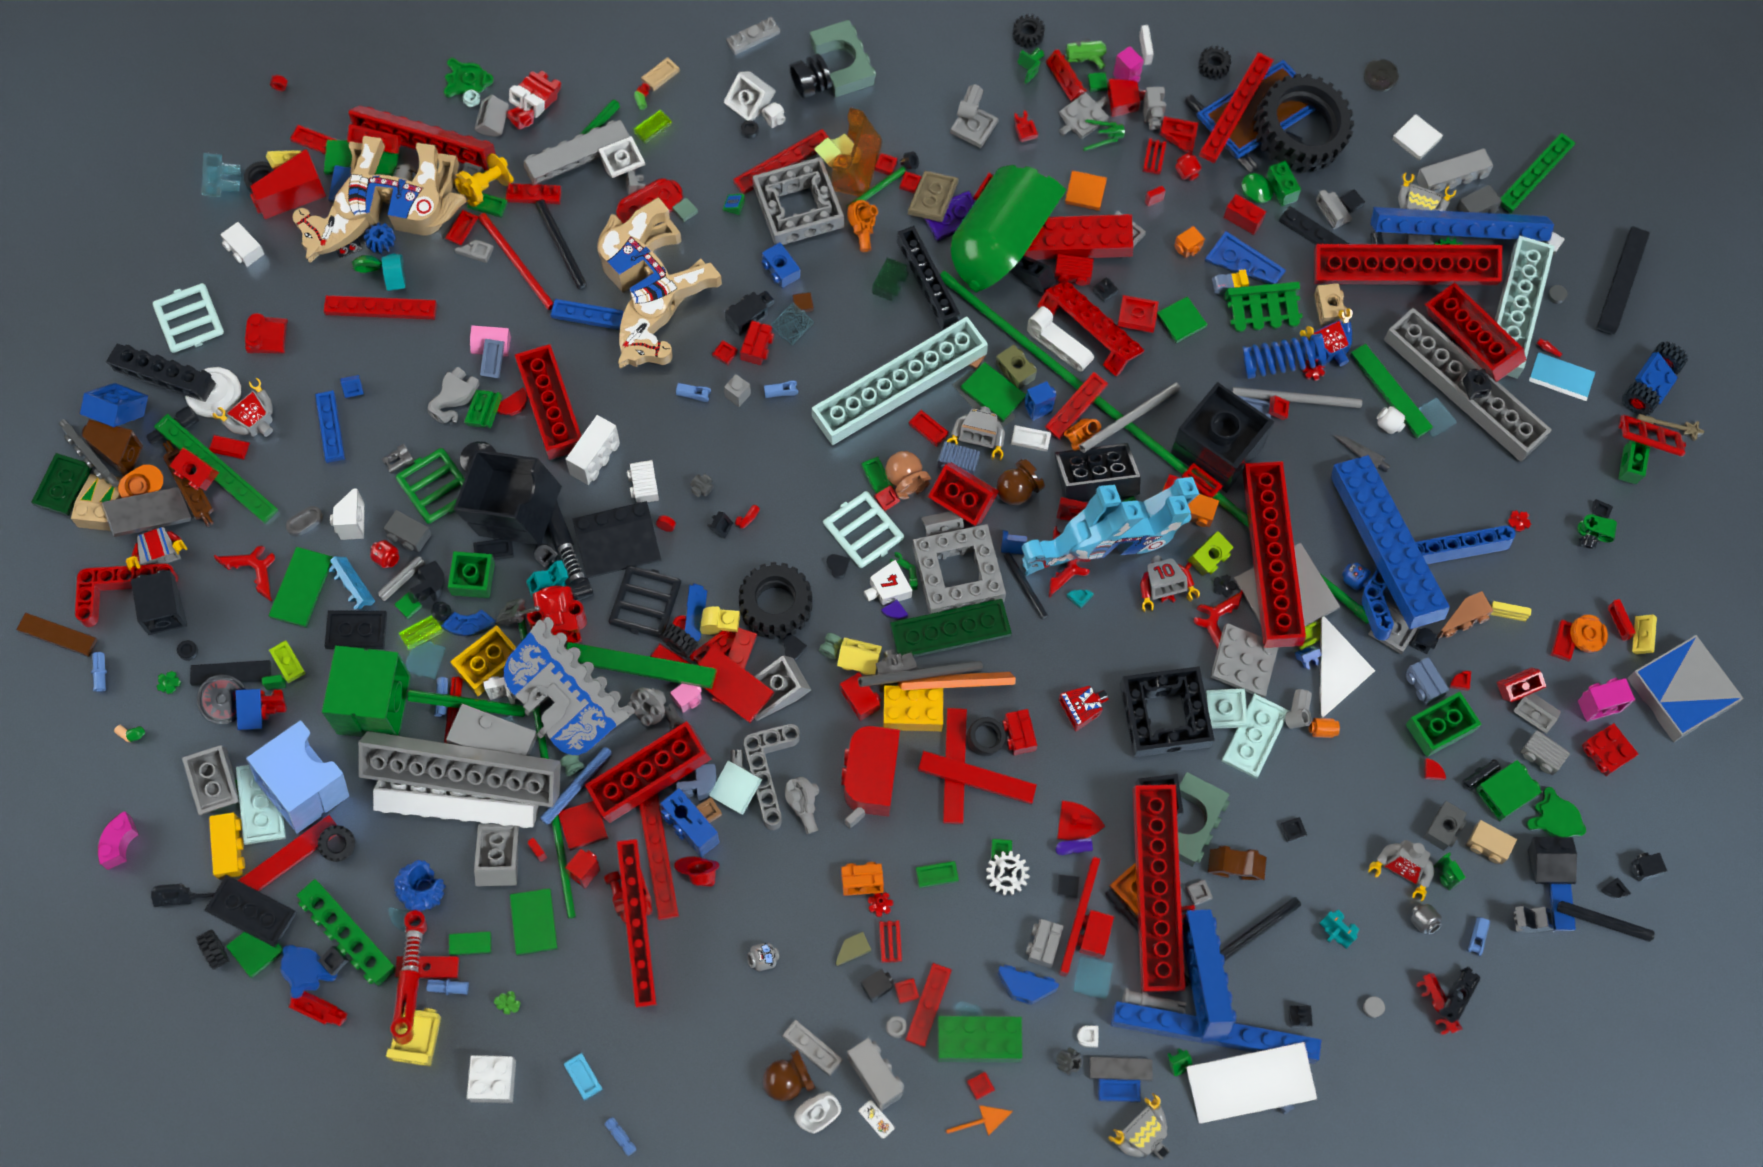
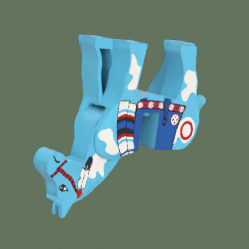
(1109, 523)

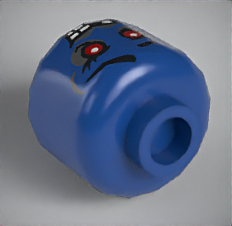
(1356, 576)

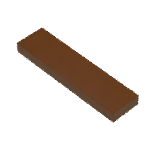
(57, 634)

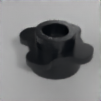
(1589, 541)

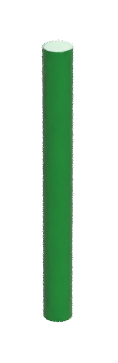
(880, 185)

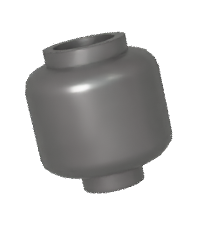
(1426, 918)

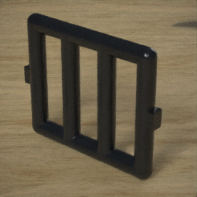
(664, 616)

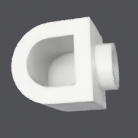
(773, 114)

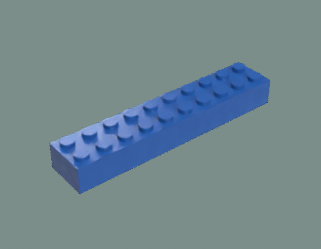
(1389, 542)

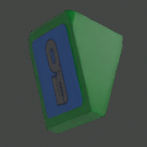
(734, 203)

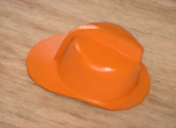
(141, 481)

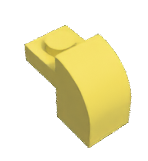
(717, 620)

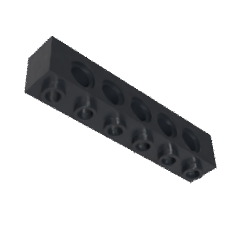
(928, 277)
(161, 372)

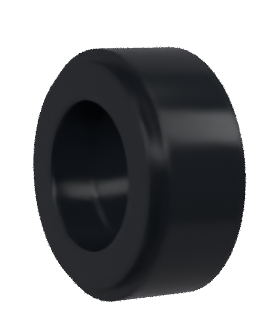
(749, 129)
(440, 611)
(187, 650)

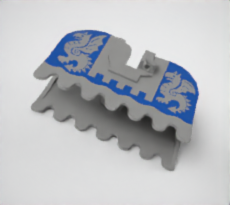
(581, 707)

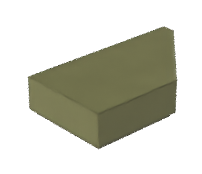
(853, 948)

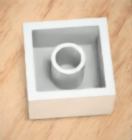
(491, 1079)

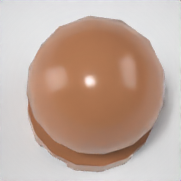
(906, 473)

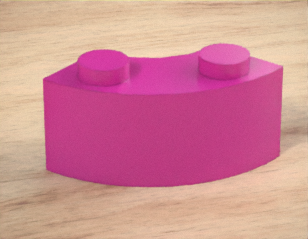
(115, 840)

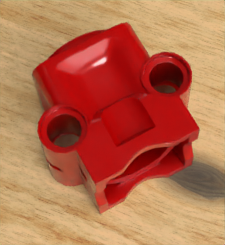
(561, 607)

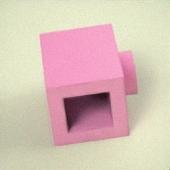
(686, 696)

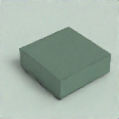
(685, 210)

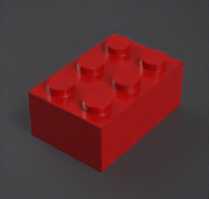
(963, 493)

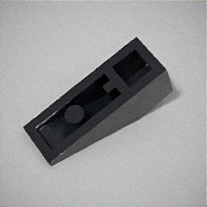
(1034, 273)

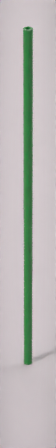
(555, 823)

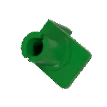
(1030, 62)

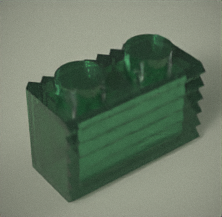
(889, 279)

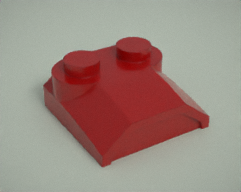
(265, 334)

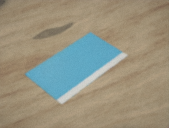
(1562, 376)

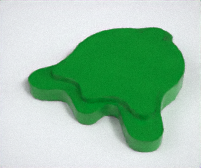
(465, 77)
(1557, 816)

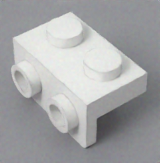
(497, 688)

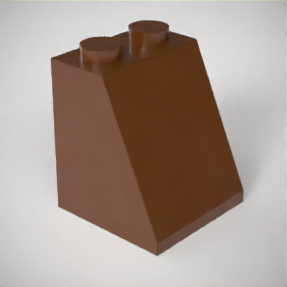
(113, 444)

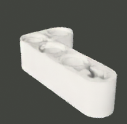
(1058, 341)

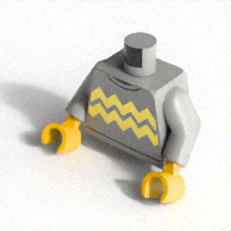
(1421, 198)
(1144, 1132)

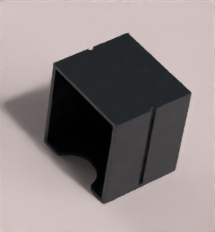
(1222, 435)
(508, 497)

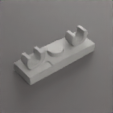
(753, 36)

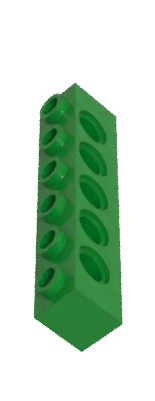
(315, 892)

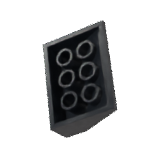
(1099, 466)
(616, 539)

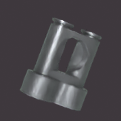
(405, 458)

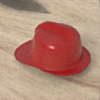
(699, 870)

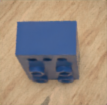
(114, 404)
(689, 823)

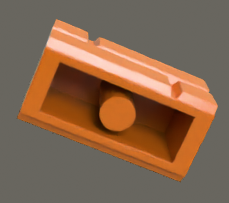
(862, 879)

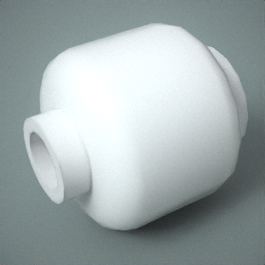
(1391, 420)

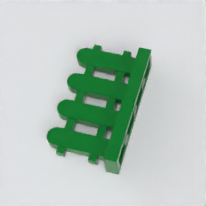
(1271, 292)

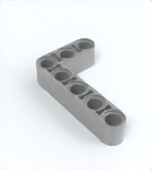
(763, 771)

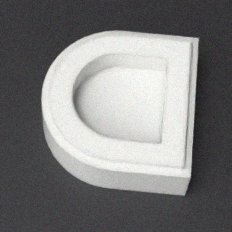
(1088, 1036)

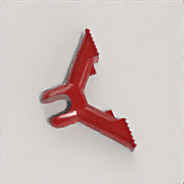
(252, 560)
(1071, 570)
(1214, 614)

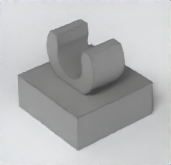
(632, 182)

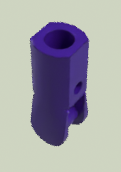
(1074, 846)

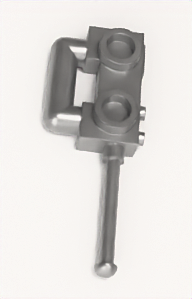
(514, 612)

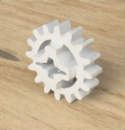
(1013, 881)

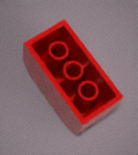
(870, 769)

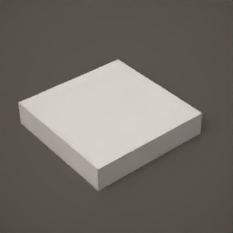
(1417, 137)

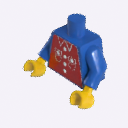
(1336, 338)

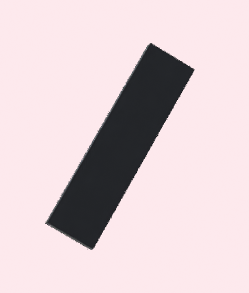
(243, 671)

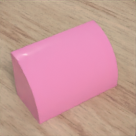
(480, 333)

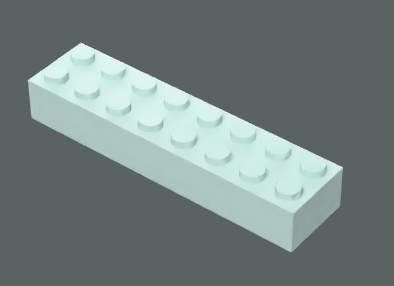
(1523, 292)

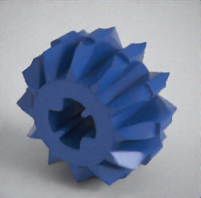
(379, 238)

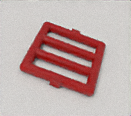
(1660, 431)

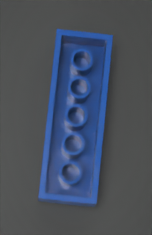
(1207, 975)

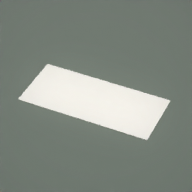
(1251, 1082)

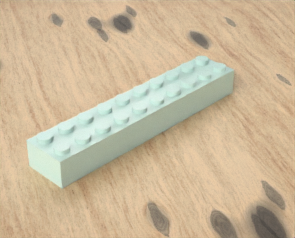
(899, 380)

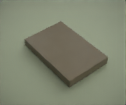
(933, 196)

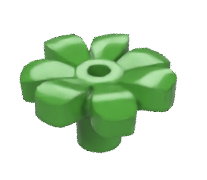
(507, 1002)

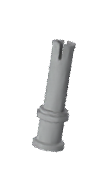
(1145, 1000)

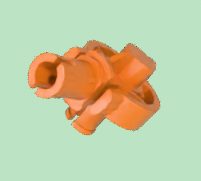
(862, 228)

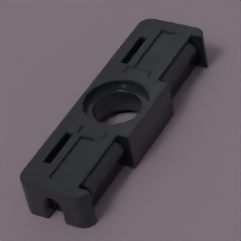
(1454, 1005)

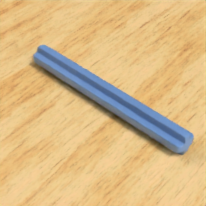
(576, 785)

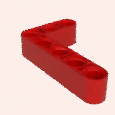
(99, 584)

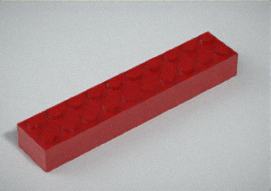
(1407, 264)
(1273, 555)
(1158, 888)

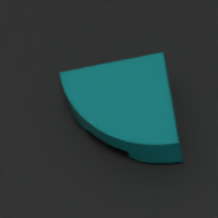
(1080, 597)

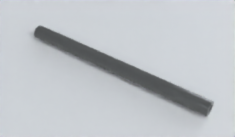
(920, 673)

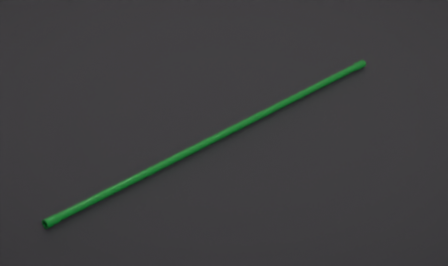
(952, 283)

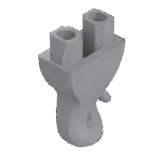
(454, 393)

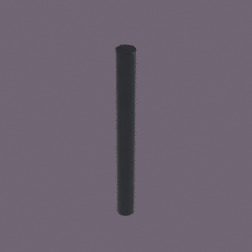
(1025, 585)

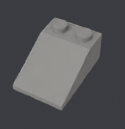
(787, 683)
(211, 779)
(496, 855)

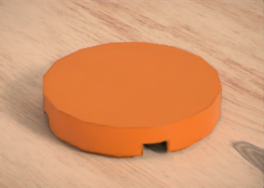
(1589, 633)

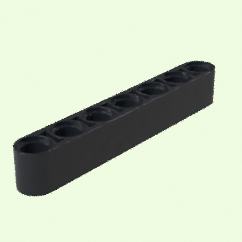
(1623, 280)

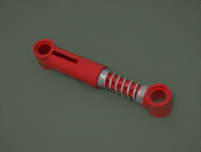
(408, 979)

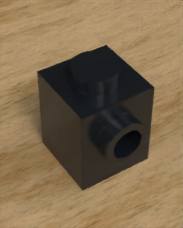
(1648, 866)

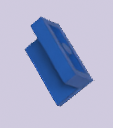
(249, 709)

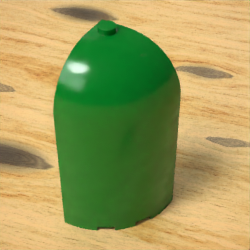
(1003, 224)

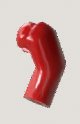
(749, 517)

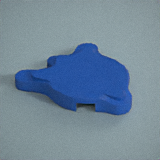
(303, 970)

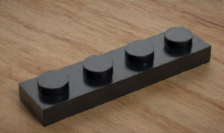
(1308, 228)

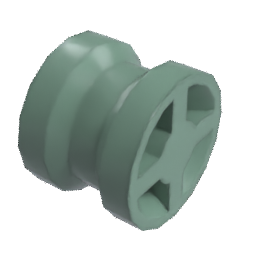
(572, 764)

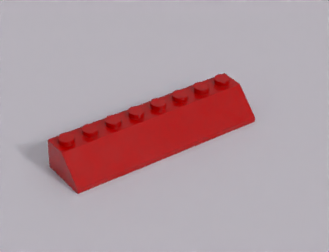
(412, 132)

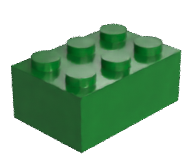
(1443, 724)

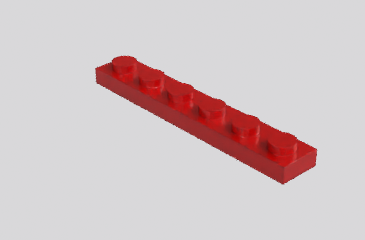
(380, 307)

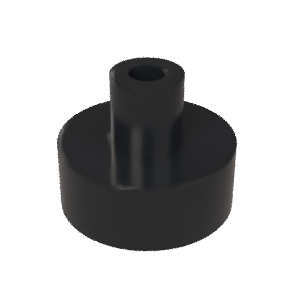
(910, 161)

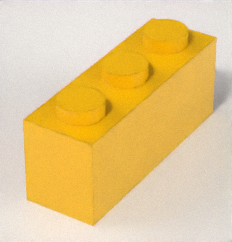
(226, 845)

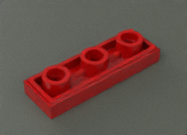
(440, 966)

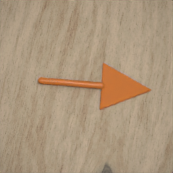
(991, 1118)

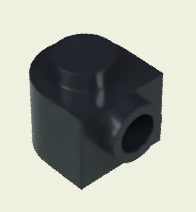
(545, 555)
(1424, 640)

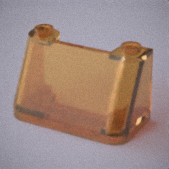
(855, 172)

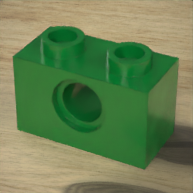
(1283, 183)
(1634, 462)

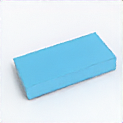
(583, 1076)

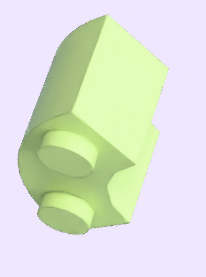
(831, 148)

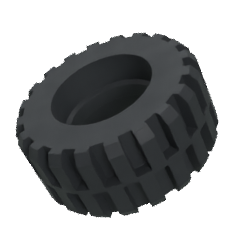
(775, 577)

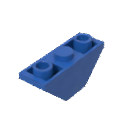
(1026, 986)

